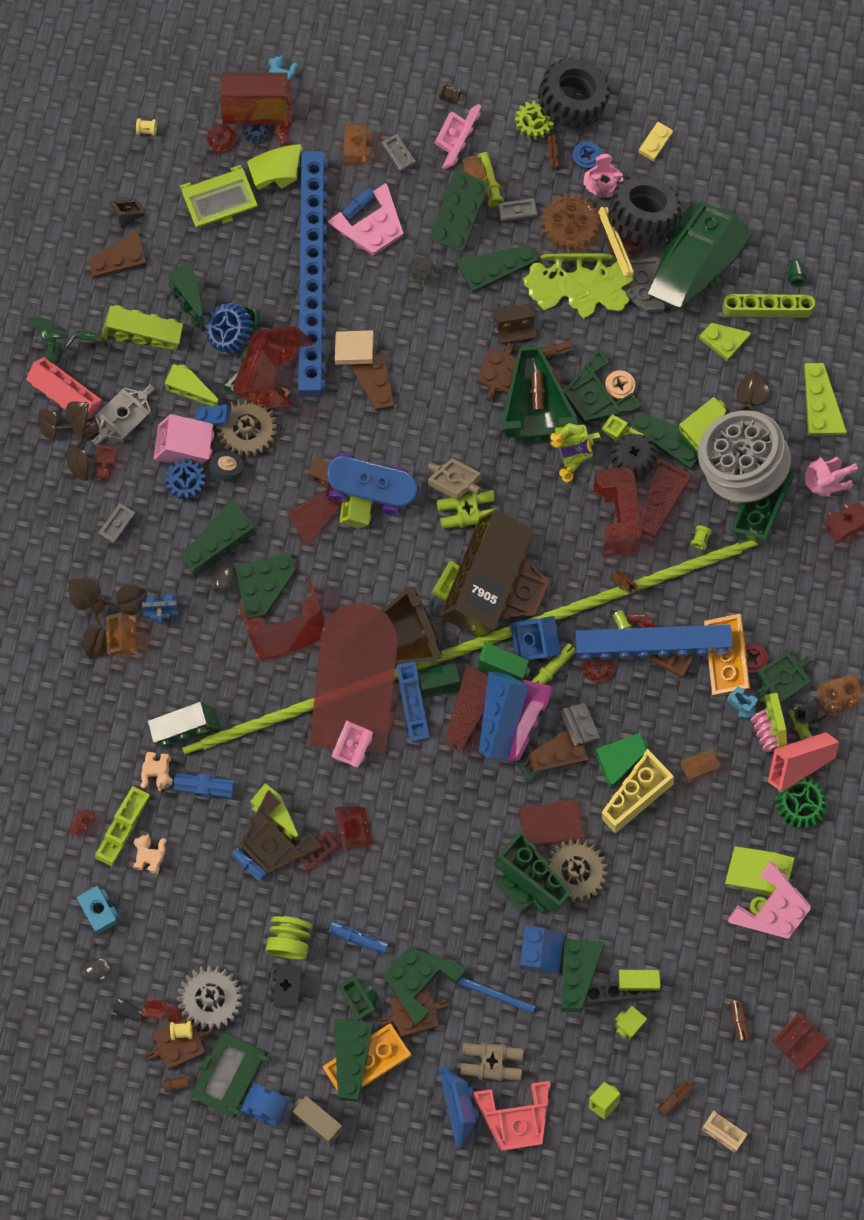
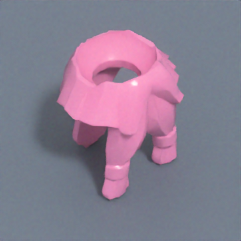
(603, 168)
(828, 482)

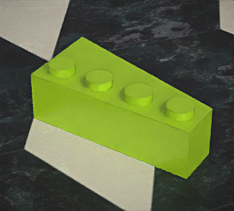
(141, 328)

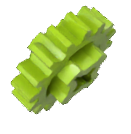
(536, 127)

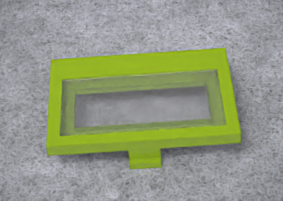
(219, 197)

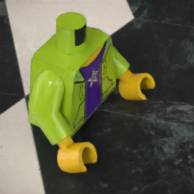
(574, 447)

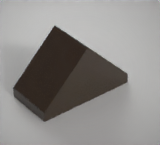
(126, 211)

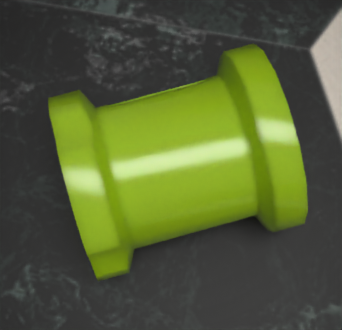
(701, 537)

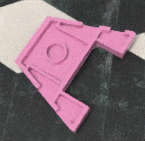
(375, 230)
(780, 912)

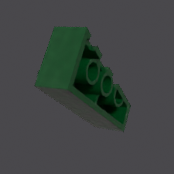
(220, 537)
(532, 873)

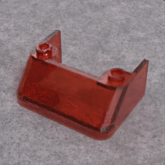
(262, 363)
(289, 635)

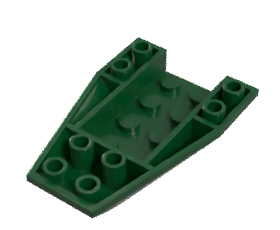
(697, 253)

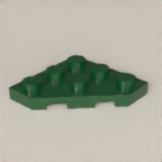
(263, 583)

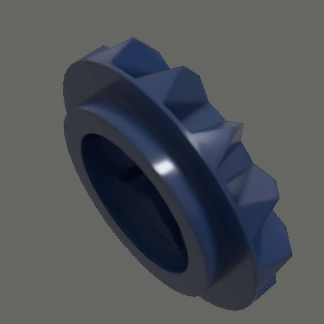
(256, 137)

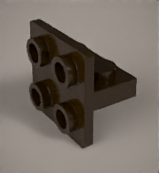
(515, 323)

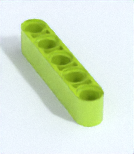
(761, 310)

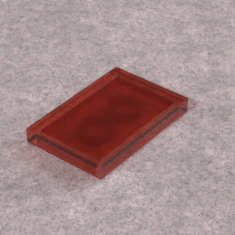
(551, 822)

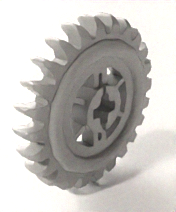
(200, 981)

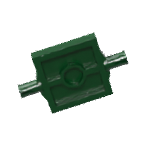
(783, 676)
(517, 895)

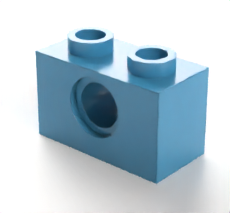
(89, 901)

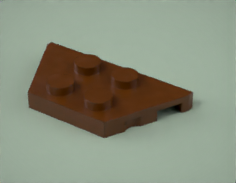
(526, 594)

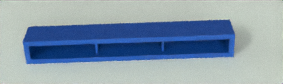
(653, 641)

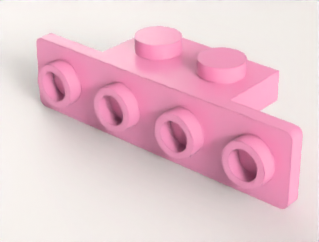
(454, 134)

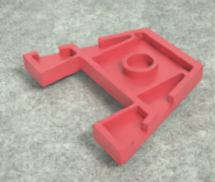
(516, 1126)

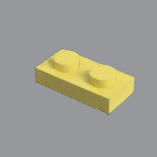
(655, 141)

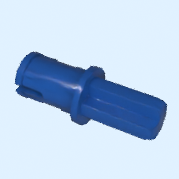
(358, 203)
(248, 864)

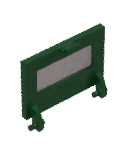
(228, 1074)

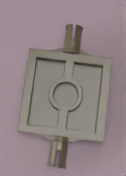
(454, 478)

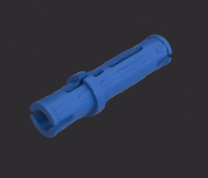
(357, 937)

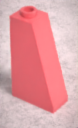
(801, 759)

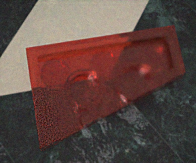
(313, 515)

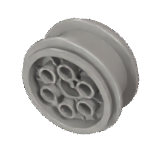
(724, 440)

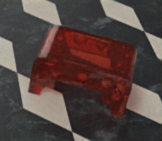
(619, 487)

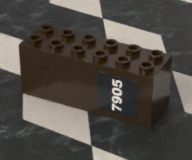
(487, 573)

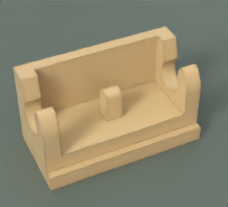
(724, 1131)

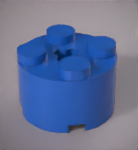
(265, 1105)

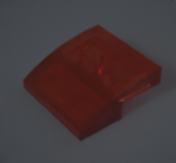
(800, 1042)

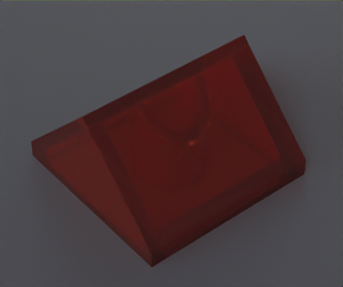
(353, 827)

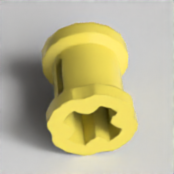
(146, 127)
(181, 1030)

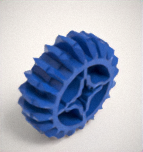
(233, 339)

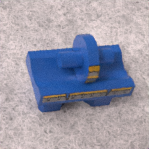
(160, 609)

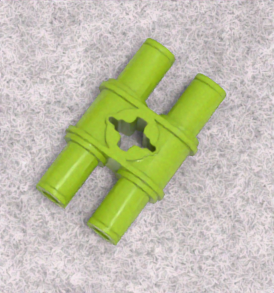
(462, 518)

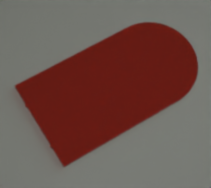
(355, 675)

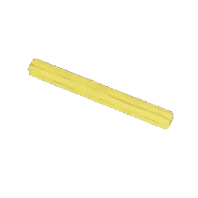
(616, 243)

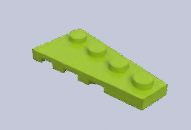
(821, 405)

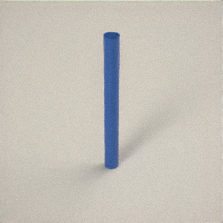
(497, 995)

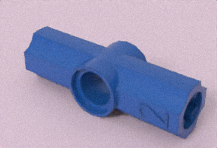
(203, 785)

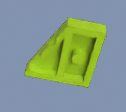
(724, 339)

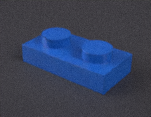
(215, 415)

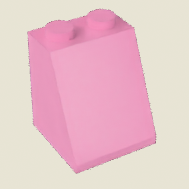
(183, 439)

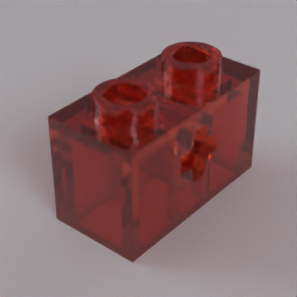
(841, 530)

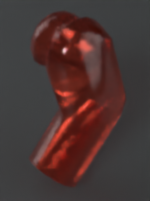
(281, 132)
(641, 619)

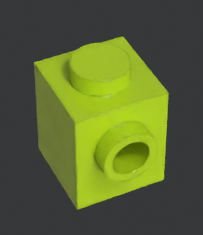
(629, 1022)
(604, 1100)

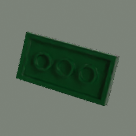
(459, 210)

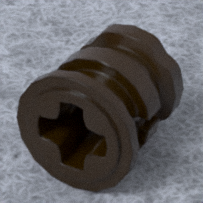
(450, 93)

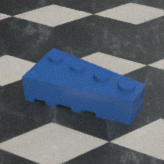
(501, 714)

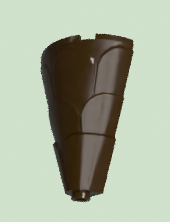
(414, 629)

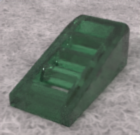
(528, 773)

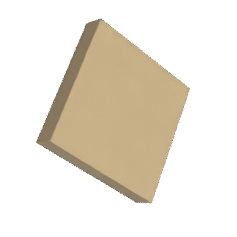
(354, 347)

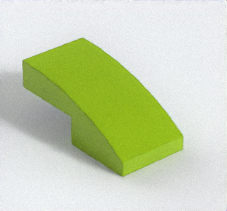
(617, 428)

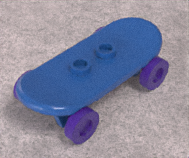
(370, 482)

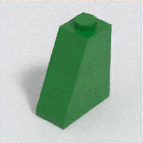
(501, 661)
(620, 757)

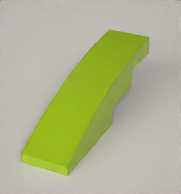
(122, 826)

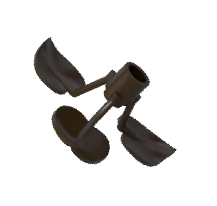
(752, 390)
(77, 415)
(85, 595)

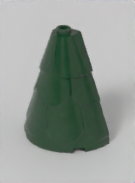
(519, 418)

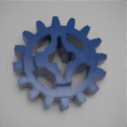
(192, 479)

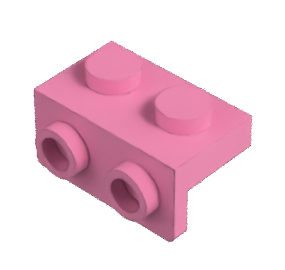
(352, 744)

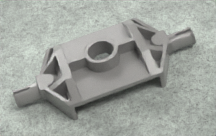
(116, 427)

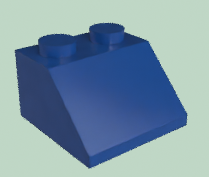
(535, 638)
(541, 950)

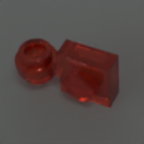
(106, 457)
(156, 1009)

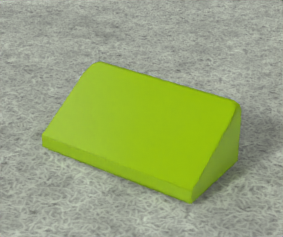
(639, 980)

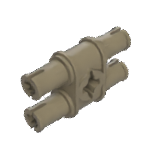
(499, 1053)

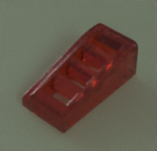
(335, 845)

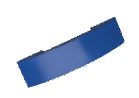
(412, 701)

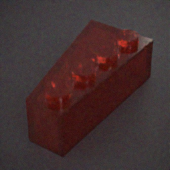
(467, 710)

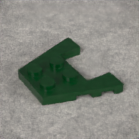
(591, 398)
(413, 973)

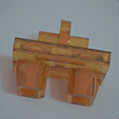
(700, 764)

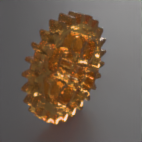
(582, 212)

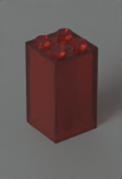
(255, 98)

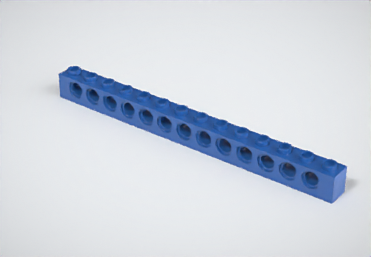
(312, 161)

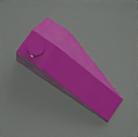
(535, 701)

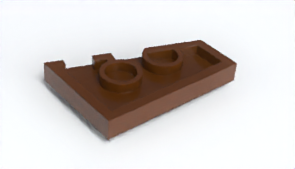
(119, 257)
(375, 382)
(557, 754)

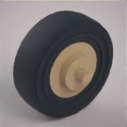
(226, 466)

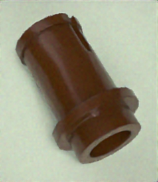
(175, 1084)

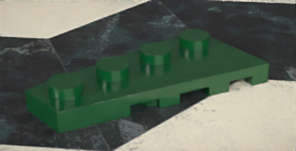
(492, 267)
(579, 966)

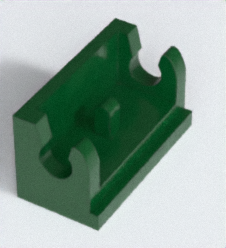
(439, 680)

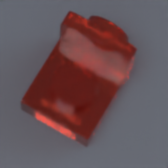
(79, 824)

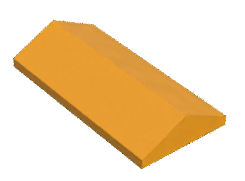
(729, 669)
(384, 1054)

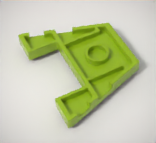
(774, 712)

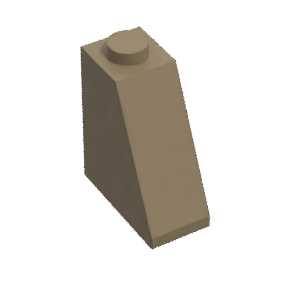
(317, 1120)

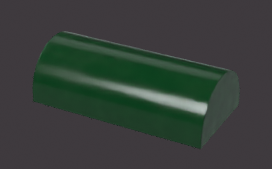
(758, 517)

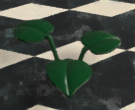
(49, 331)

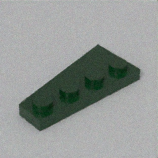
(666, 438)
(352, 1052)

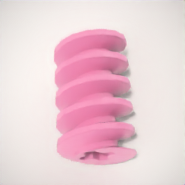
(763, 725)

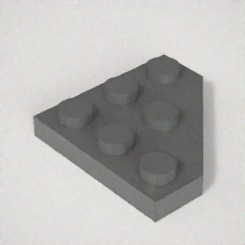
(638, 289)

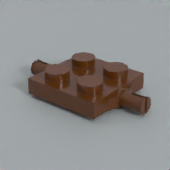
(497, 371)
(403, 1020)
(179, 1050)

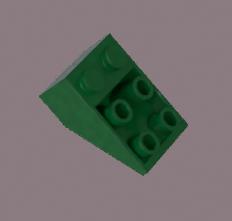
(186, 289)

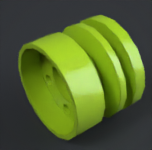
(289, 936)

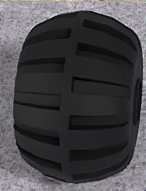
(633, 443)

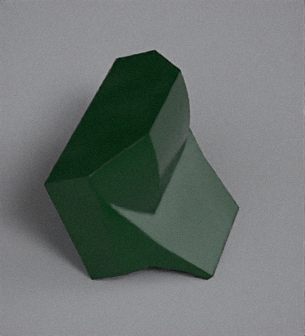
(359, 996)

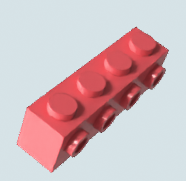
(60, 386)

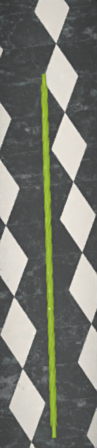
(491, 638)

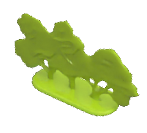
(582, 287)

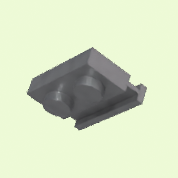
(579, 724)

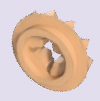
(624, 378)

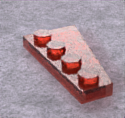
(663, 494)

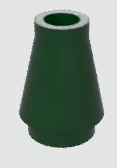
(796, 275)

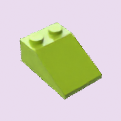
(748, 865)

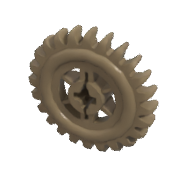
(262, 436)
(587, 854)

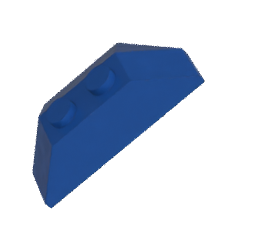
(459, 1105)

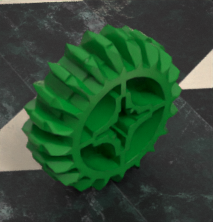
(807, 805)

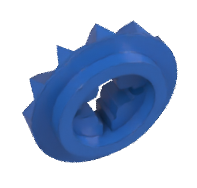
(589, 148)

